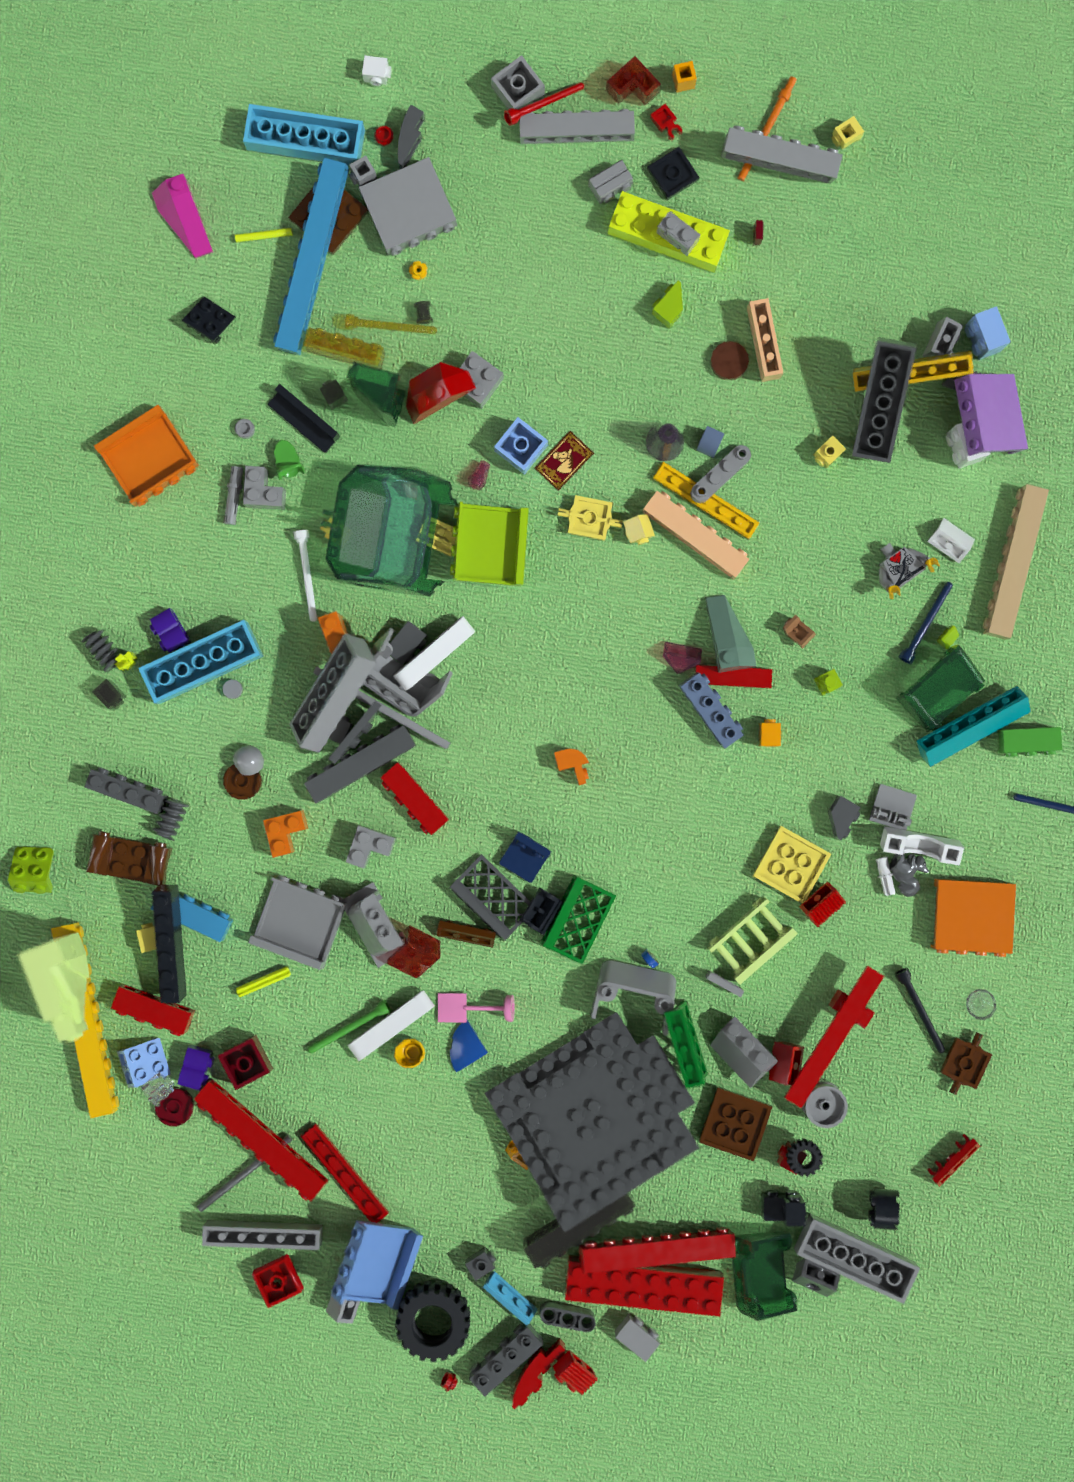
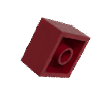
(245, 1062)

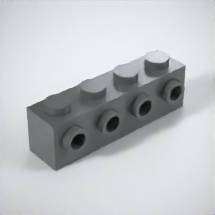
(126, 791)
(505, 1359)

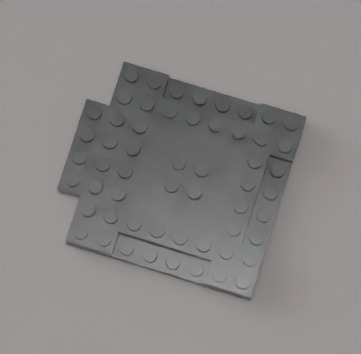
(596, 1118)

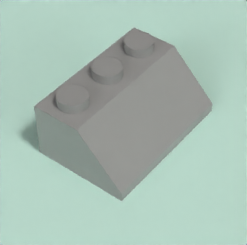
(743, 1052)

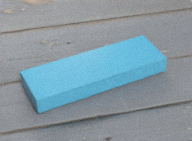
(510, 1298)

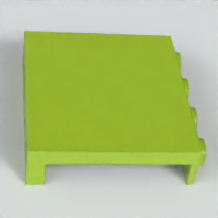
(489, 544)

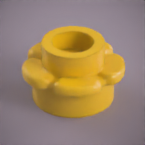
(413, 270)

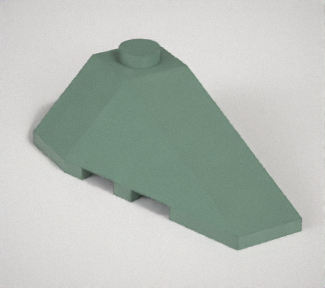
(730, 641)

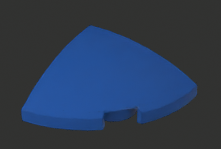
(465, 1047)

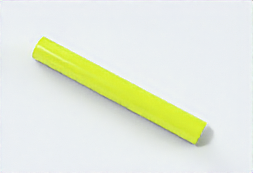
(263, 235)

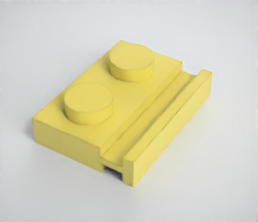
(443, 538)

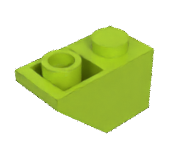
(670, 306)

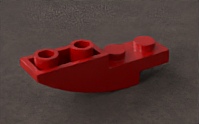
(530, 1378)

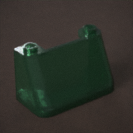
(377, 391)
(941, 689)
(761, 1275)

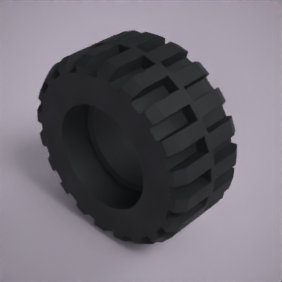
(427, 1345)

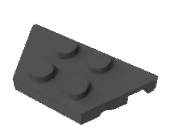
(352, 739)

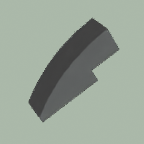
(410, 135)

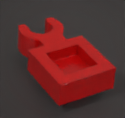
(665, 119)

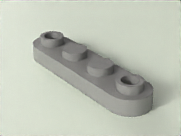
(720, 474)

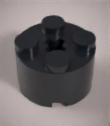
(885, 1209)

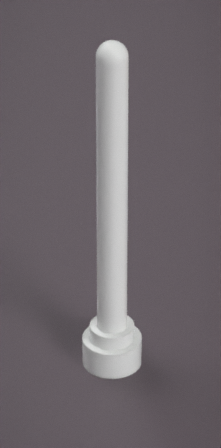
(301, 537)

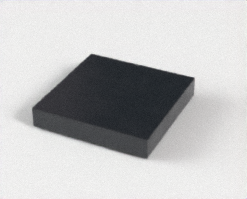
(673, 173)

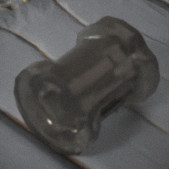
(423, 312)

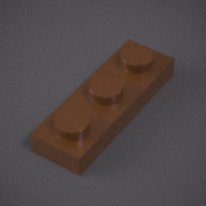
(466, 933)

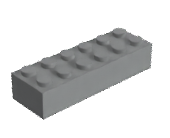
(781, 155)
(332, 693)
(856, 1258)

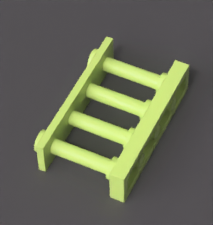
(770, 947)

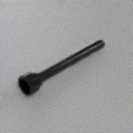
(904, 977)

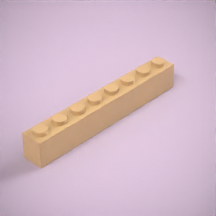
(1015, 562)

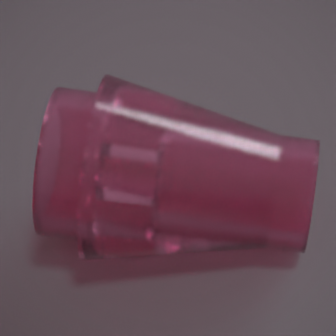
(478, 478)

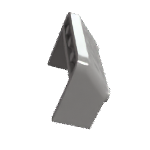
(383, 683)
(635, 979)

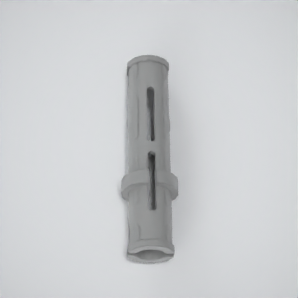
(234, 487)

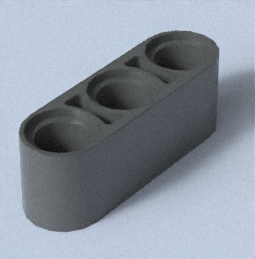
(574, 1323)

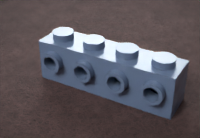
(711, 710)

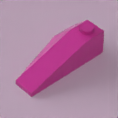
(180, 211)

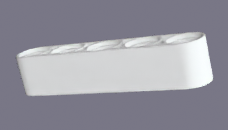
(434, 653)
(391, 1025)

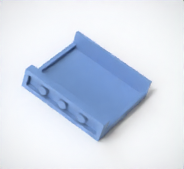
(377, 1264)

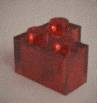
(633, 78)

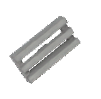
(724, 983)

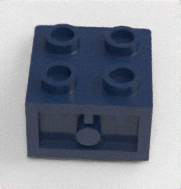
(525, 857)

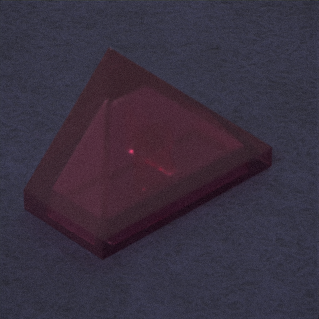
(681, 656)

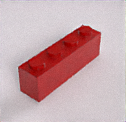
(414, 798)
(148, 1008)

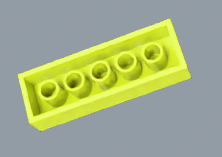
(638, 221)

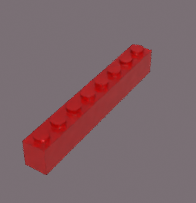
(261, 1140)
(657, 1251)

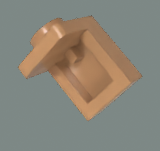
(798, 631)

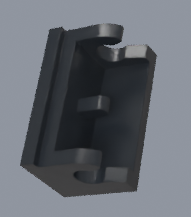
(541, 911)

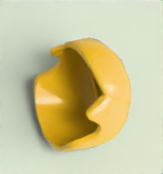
(409, 1053)

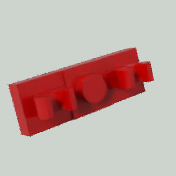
(954, 1161)

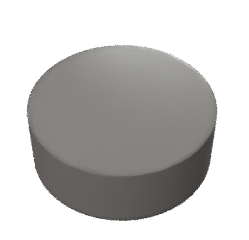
(244, 428)
(232, 689)

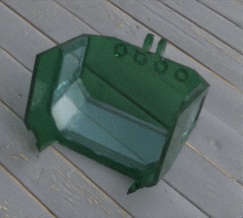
(386, 528)

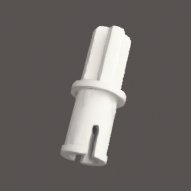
(885, 876)

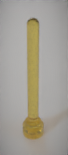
(353, 322)

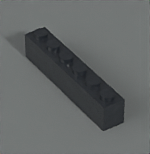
(169, 943)

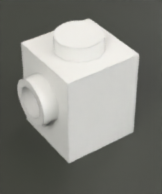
(376, 70)

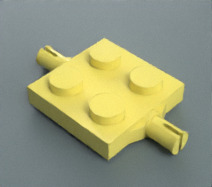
(590, 518)

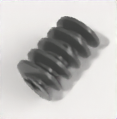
(101, 649)
(170, 818)

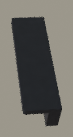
(303, 419)

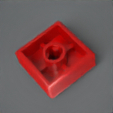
(271, 1291)

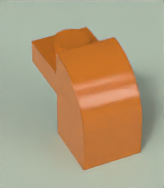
(573, 758)

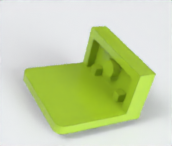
(31, 870)

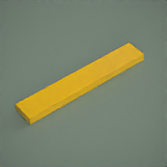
(713, 506)

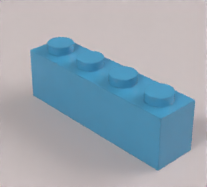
(203, 919)

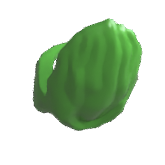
(287, 460)

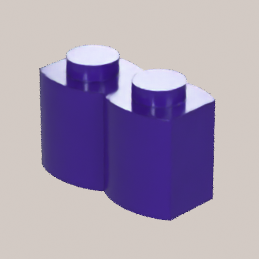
(169, 630)
(195, 1067)

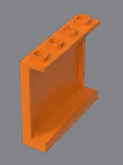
(147, 456)
(974, 917)

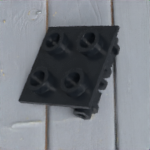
(208, 319)

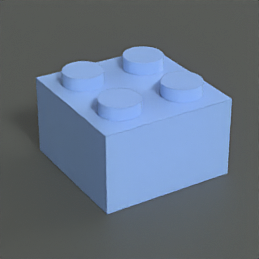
(987, 333)
(521, 445)

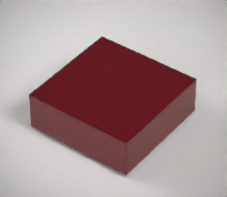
(758, 232)

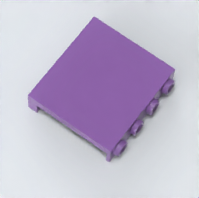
(991, 413)

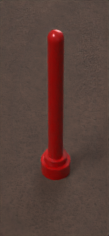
(513, 115)

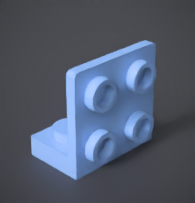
(143, 1062)

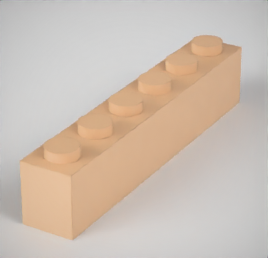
(696, 535)

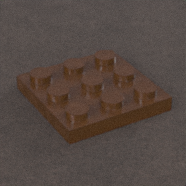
(348, 217)
(735, 1123)

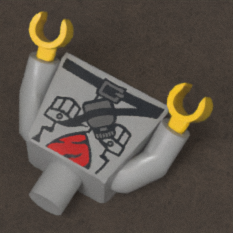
(902, 567)

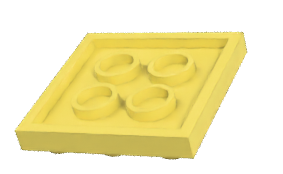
(791, 864)

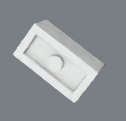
(951, 540)

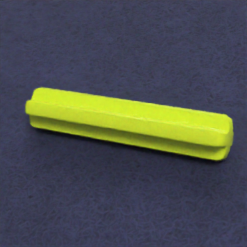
(263, 981)

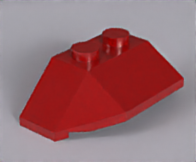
(436, 389)

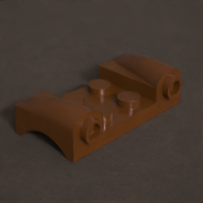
(129, 859)

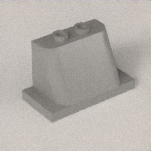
(373, 924)

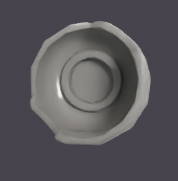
(248, 760)

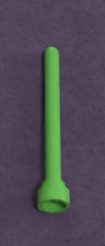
(382, 1009)

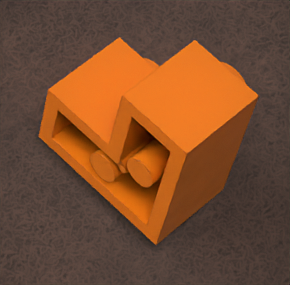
(279, 830)

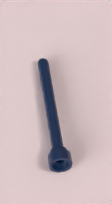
(908, 654)
(1044, 803)

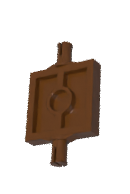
(966, 1063)

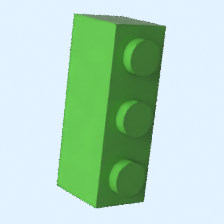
(1030, 741)

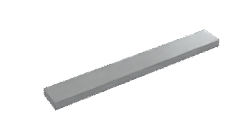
(398, 717)

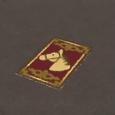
(564, 460)

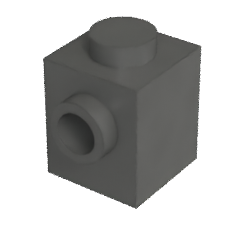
(480, 1263)

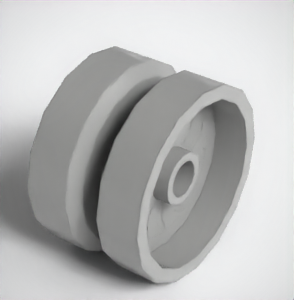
(833, 1108)

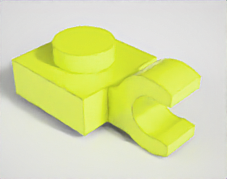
(126, 661)

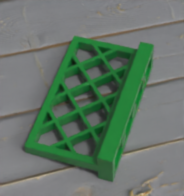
(557, 925)
(686, 1045)

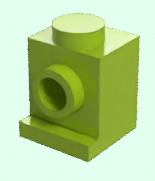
(828, 682)

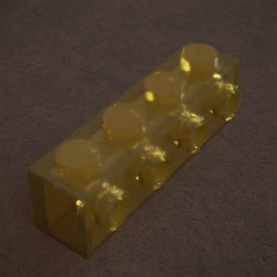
(343, 348)

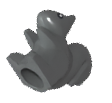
(904, 870)

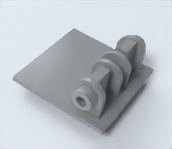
(893, 807)

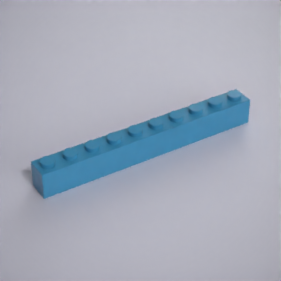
(311, 256)

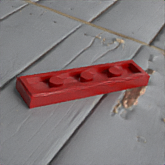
(737, 678)

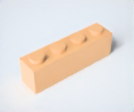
(764, 340)

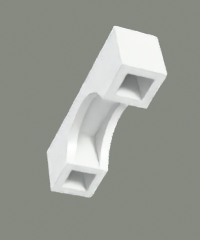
(939, 848)

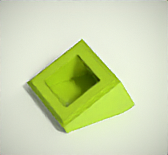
(948, 637)

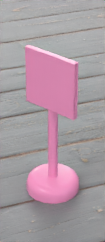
(453, 1007)

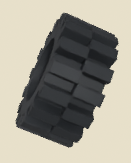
(809, 1168)

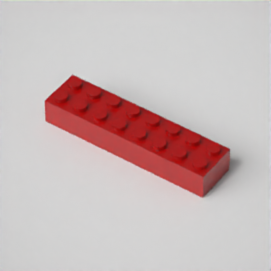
(648, 1288)

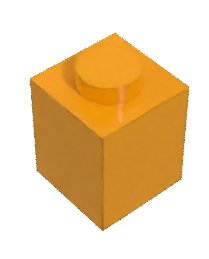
(684, 76)
(770, 733)

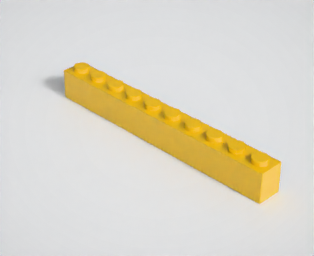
(91, 1046)

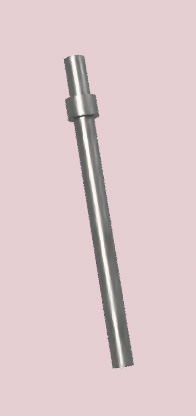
(234, 1181)

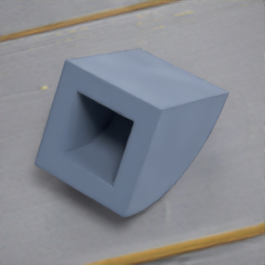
(710, 442)

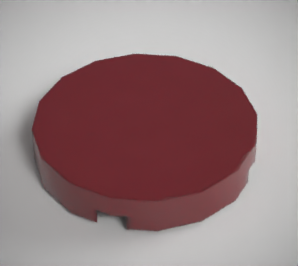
(175, 1108)

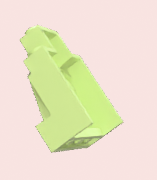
(59, 982)

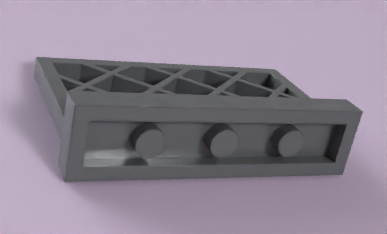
(479, 908)

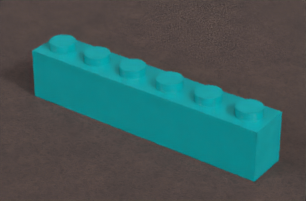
(973, 726)

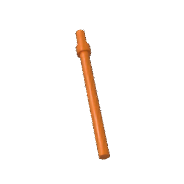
(783, 96)

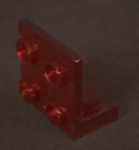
(416, 954)

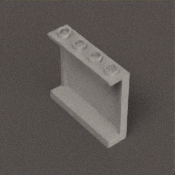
(408, 206)
(299, 922)

